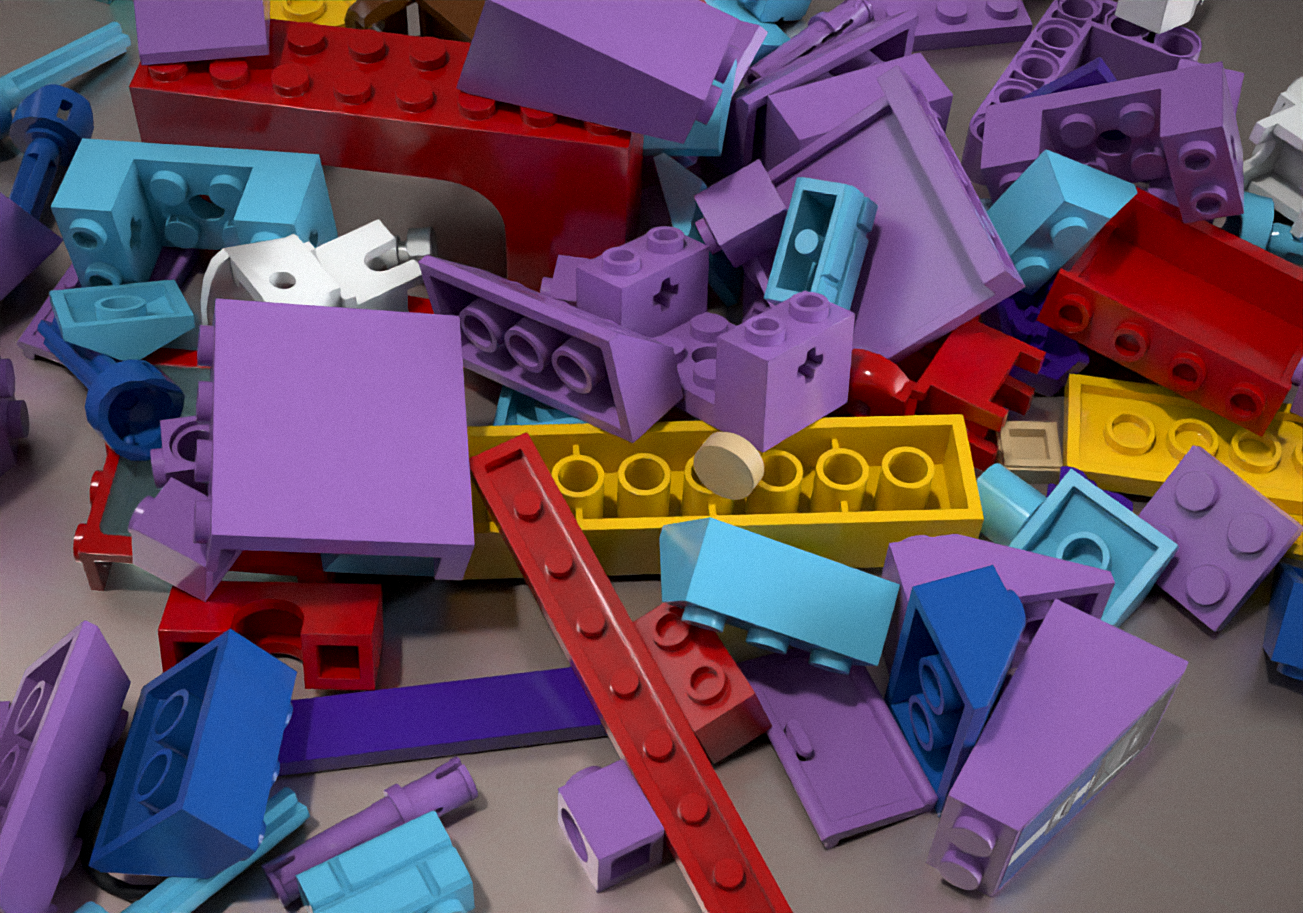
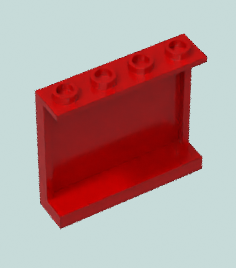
(1186, 310)

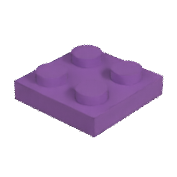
(1224, 536)

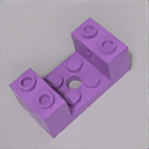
(1174, 127)
(744, 378)

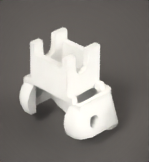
(1278, 157)
(305, 275)

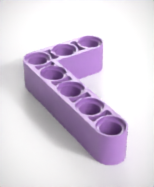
(1068, 38)

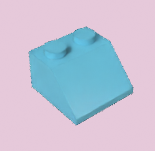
(1054, 214)

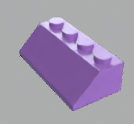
(859, 49)
(555, 350)
(51, 763)

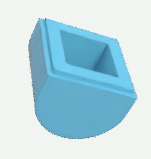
(1006, 503)

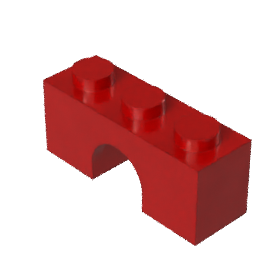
(323, 624)

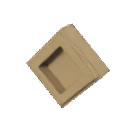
(1029, 450)

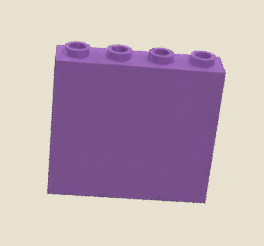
(931, 242)
(333, 434)

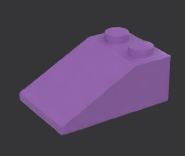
(1030, 575)

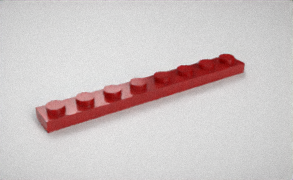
(623, 682)

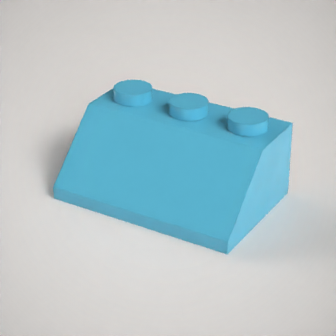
(775, 594)

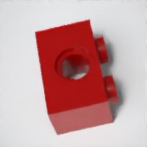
(703, 681)

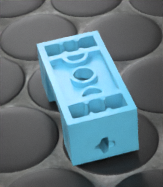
(138, 196)

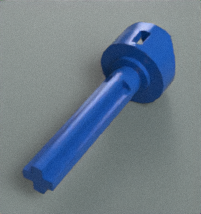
(46, 141)
(122, 397)

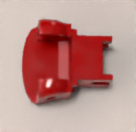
(952, 375)

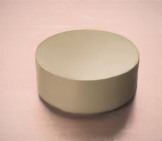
(728, 465)

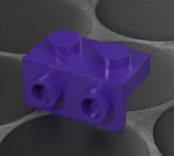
(1018, 318)

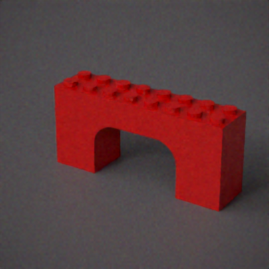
(396, 110)

